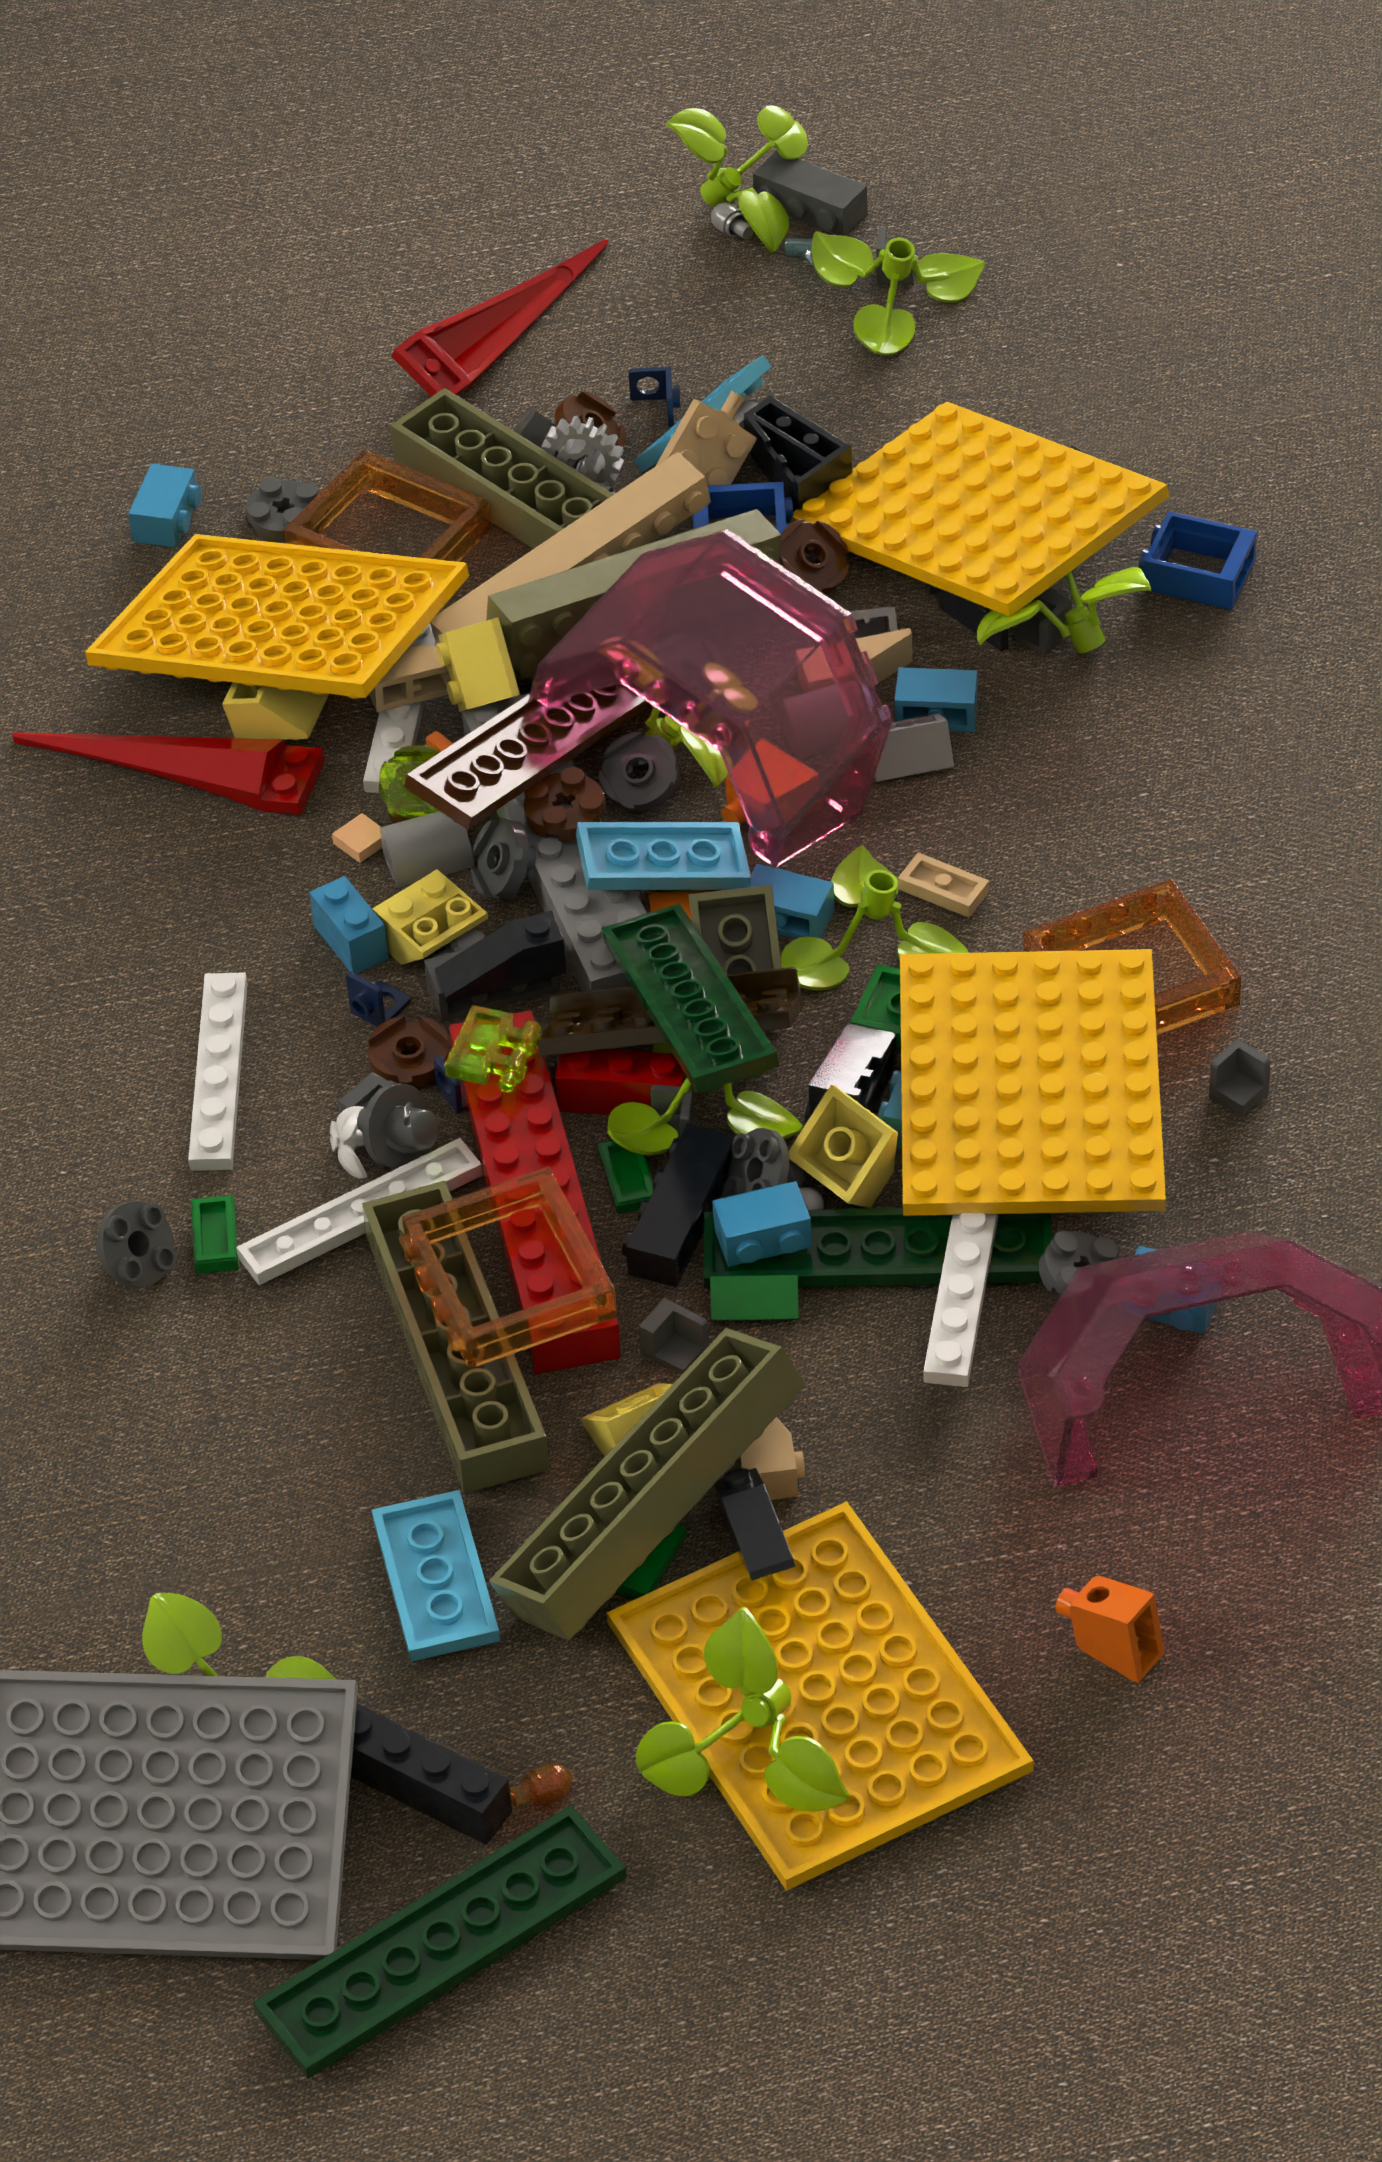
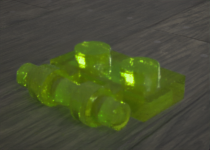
(481, 1042)

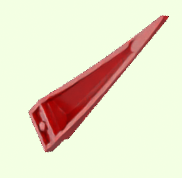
(467, 344)
(243, 769)

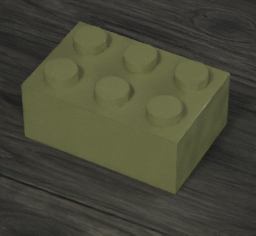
(738, 927)

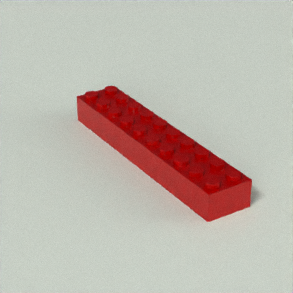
(513, 1138)

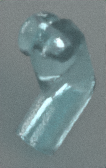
(799, 248)

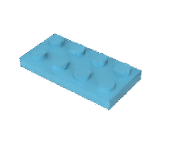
(742, 383)
(662, 855)
(435, 1575)

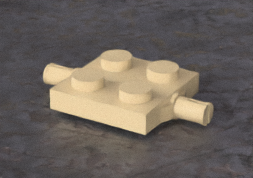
(712, 440)

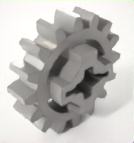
(585, 449)

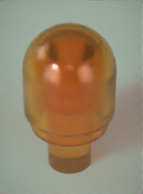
(543, 1785)

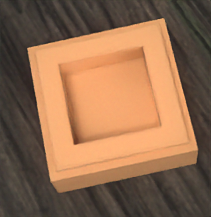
(359, 838)

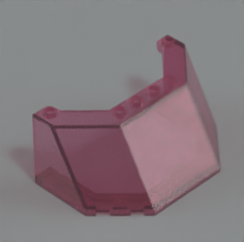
(749, 669)
(1110, 1300)

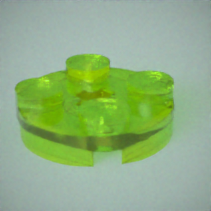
(393, 777)

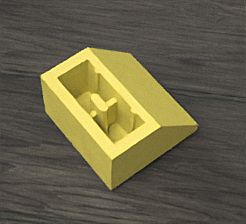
(272, 712)
(427, 917)

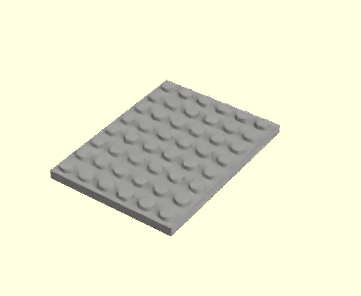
(173, 1813)

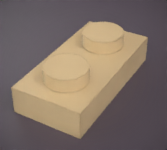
(943, 885)

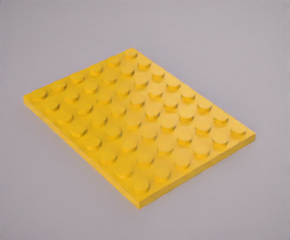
(982, 507)
(278, 615)
(1030, 1083)
(863, 1682)

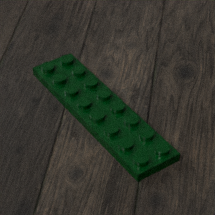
(690, 998)
(888, 1249)
(439, 1941)

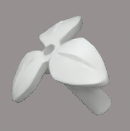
(346, 1138)

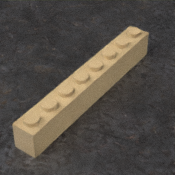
(621, 523)

